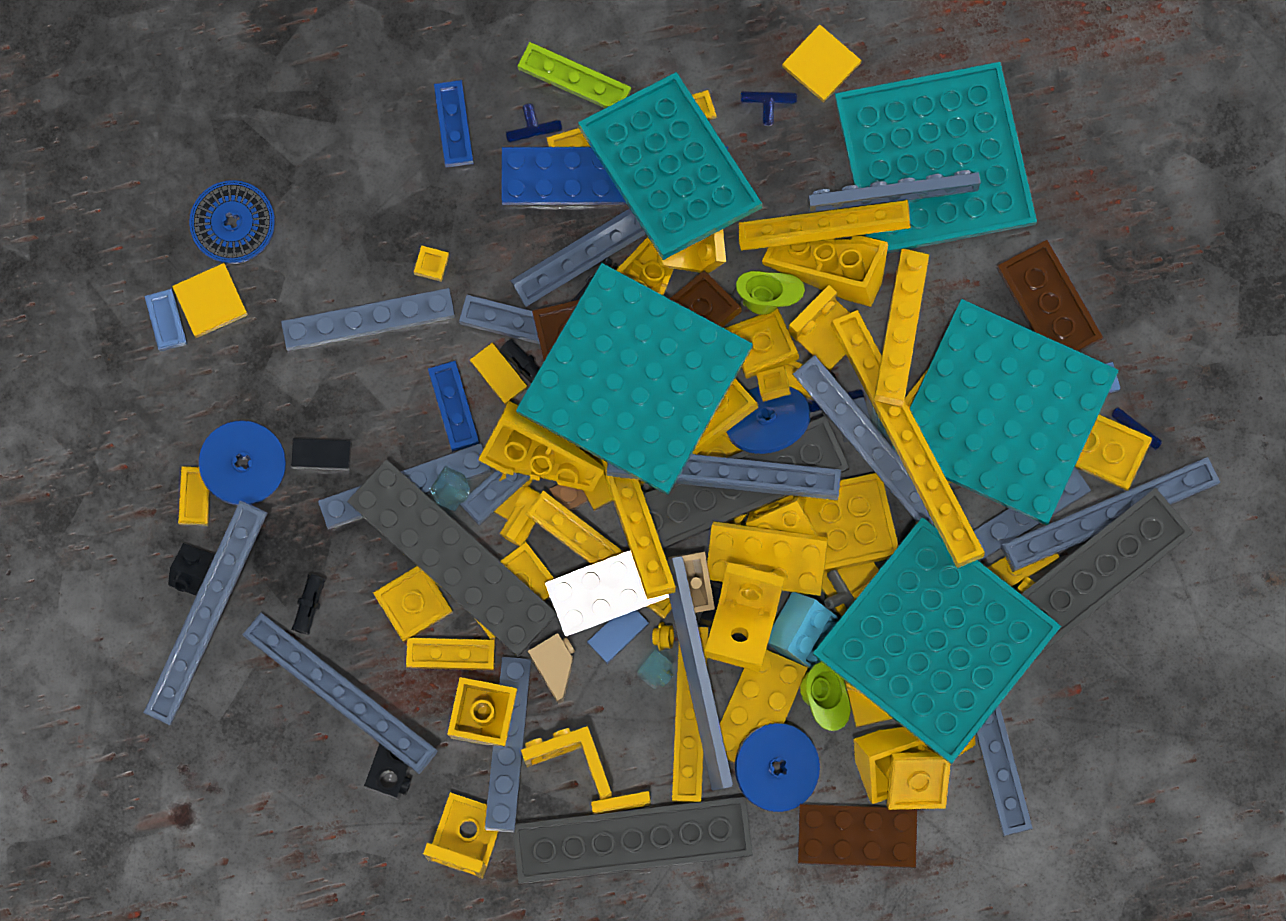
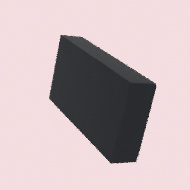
(321, 454)

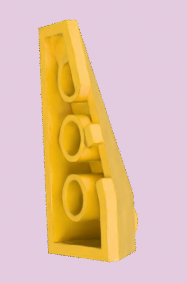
(848, 265)
(645, 268)
(534, 451)
(874, 757)

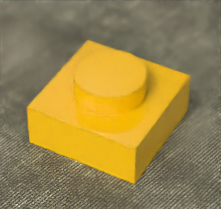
(431, 263)
(773, 383)

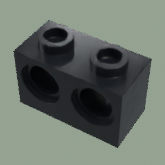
(382, 765)

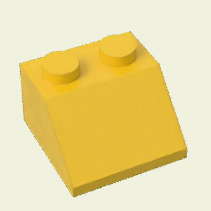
(482, 712)

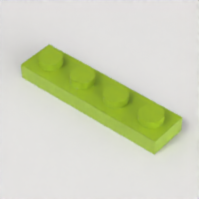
(572, 76)

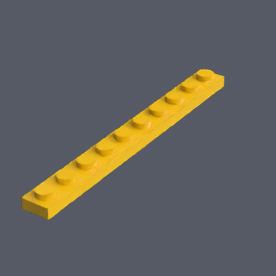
(910, 444)

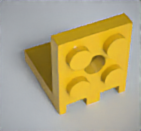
(744, 607)
(565, 742)
(454, 850)

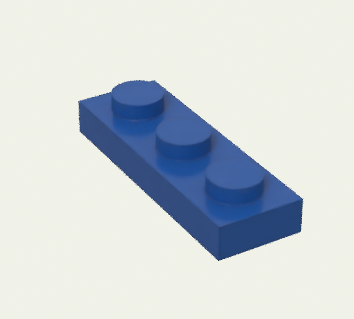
(453, 123)
(453, 406)

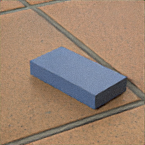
(165, 320)
(617, 635)

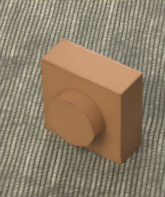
(569, 497)

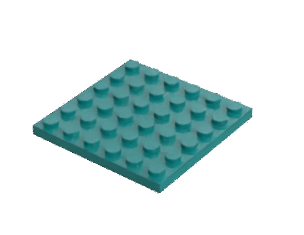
(940, 128)
(634, 378)
(1009, 410)
(936, 642)

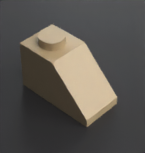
(698, 580)
(554, 664)

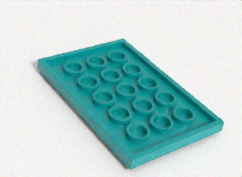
(670, 165)

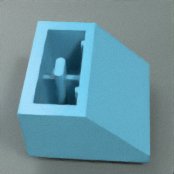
(801, 629)

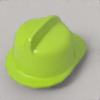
(767, 291)
(826, 696)

